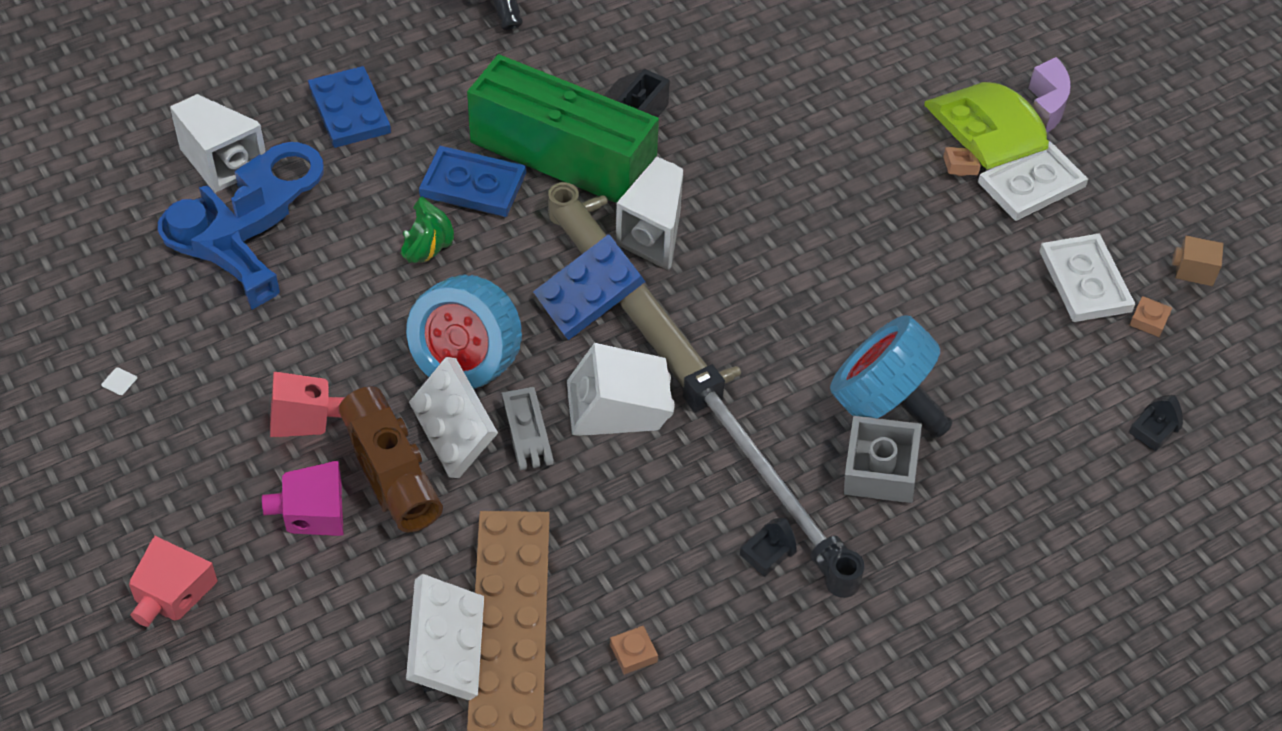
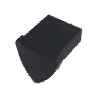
(1158, 421)
(770, 546)

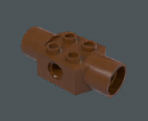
(389, 460)

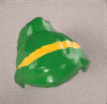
(428, 234)

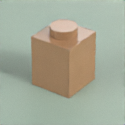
(1198, 260)

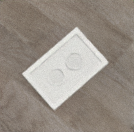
(1032, 182)
(1086, 277)
(453, 417)
(445, 637)

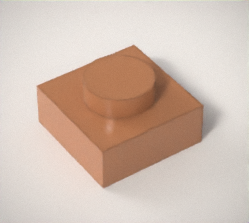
(961, 161)
(1150, 316)
(633, 650)

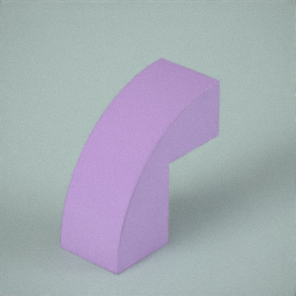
(1052, 87)

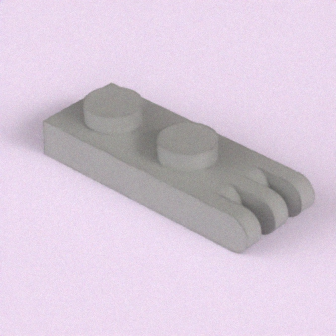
(526, 427)

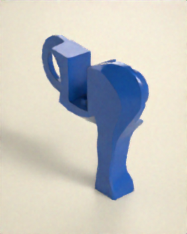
(216, 234)

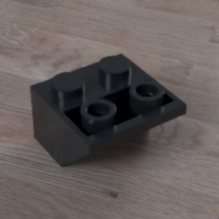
(642, 91)

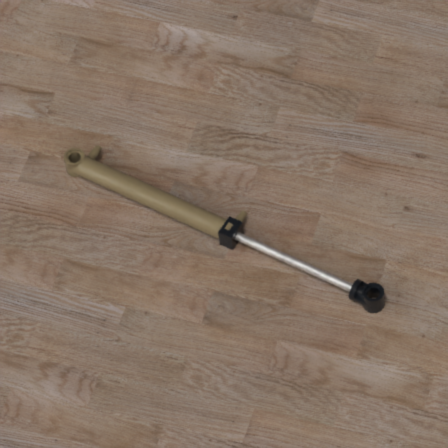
(703, 386)

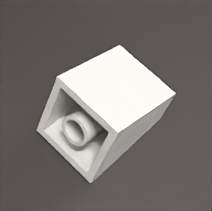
(216, 139)
(651, 212)
(619, 392)

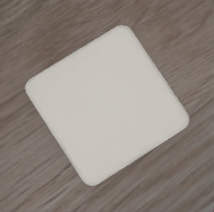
(119, 381)

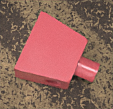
(300, 405)
(169, 582)

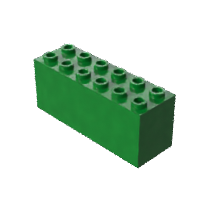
(560, 128)

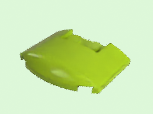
(991, 122)

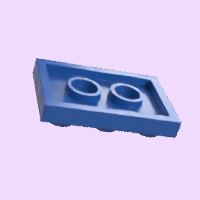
(349, 106)
(472, 181)
(588, 287)

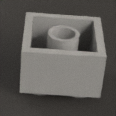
(882, 459)

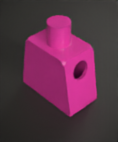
(309, 500)

